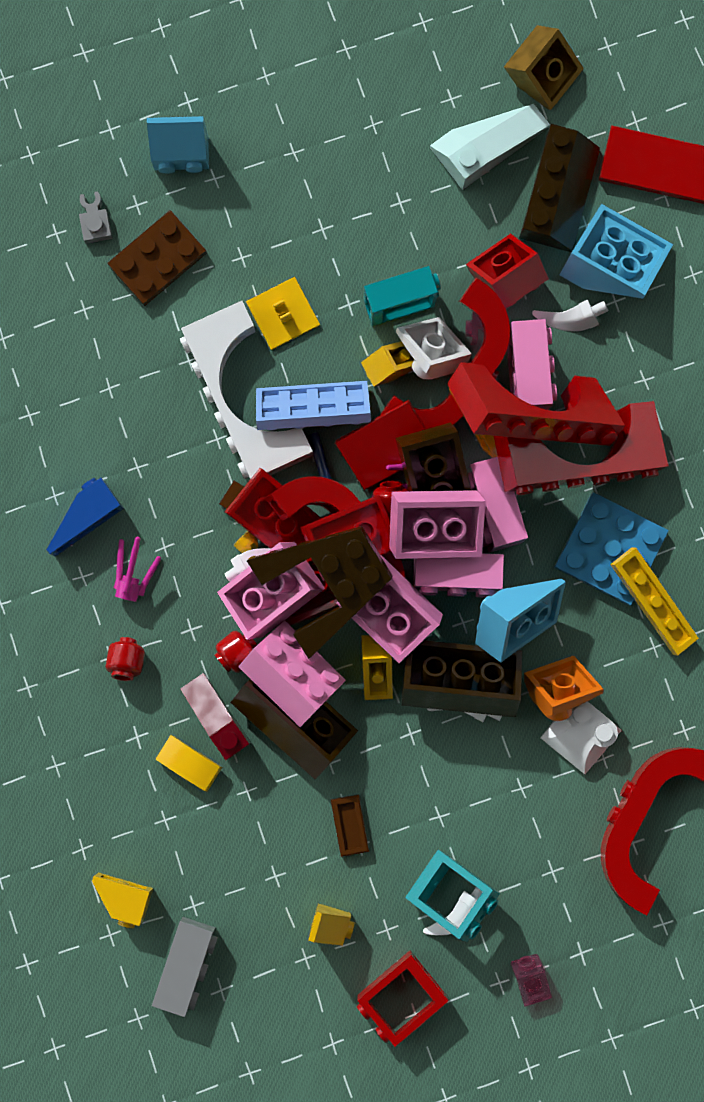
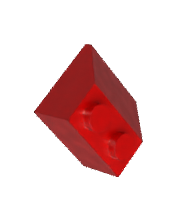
(509, 269)

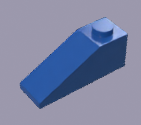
(87, 512)

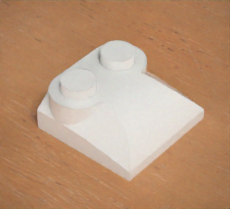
(433, 347)
(582, 736)

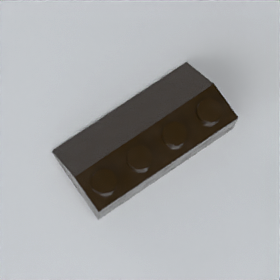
(560, 189)
(312, 744)

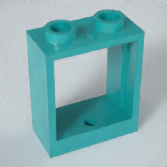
(401, 295)
(429, 881)

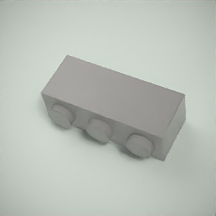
(185, 967)

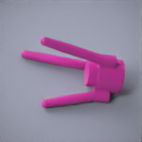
(128, 587)

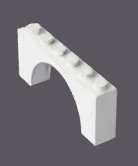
(211, 344)

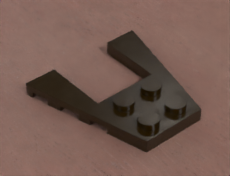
(347, 565)

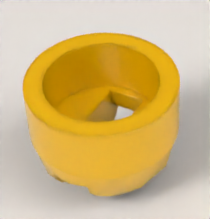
(245, 542)

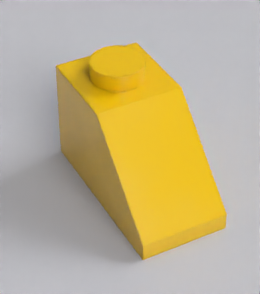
(388, 363)
(376, 670)
(123, 899)
(331, 926)

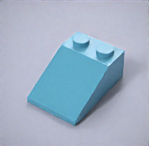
(517, 616)

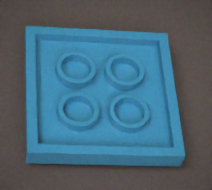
(602, 537)

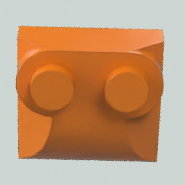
(561, 687)

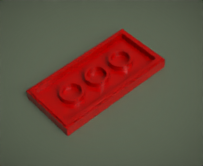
(654, 164)

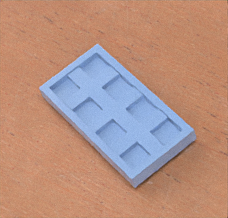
(312, 405)

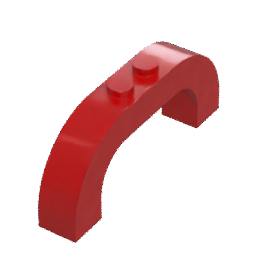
(496, 326)
(317, 492)
(629, 815)

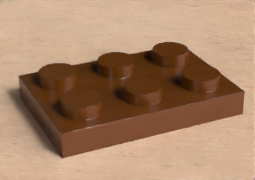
(157, 258)

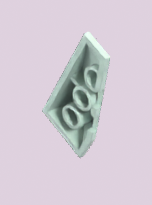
(482, 145)

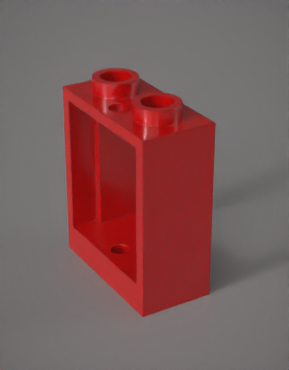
(428, 983)

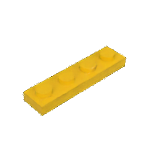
(654, 601)

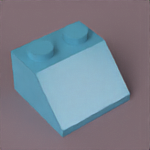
(178, 144)

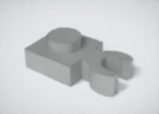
(95, 222)

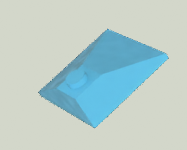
(616, 256)

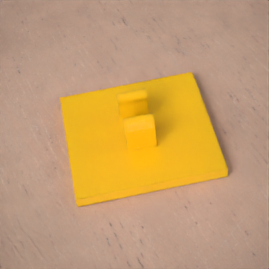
(282, 313)

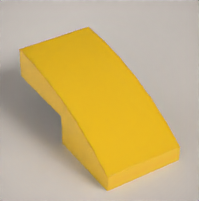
(188, 763)

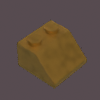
(544, 66)

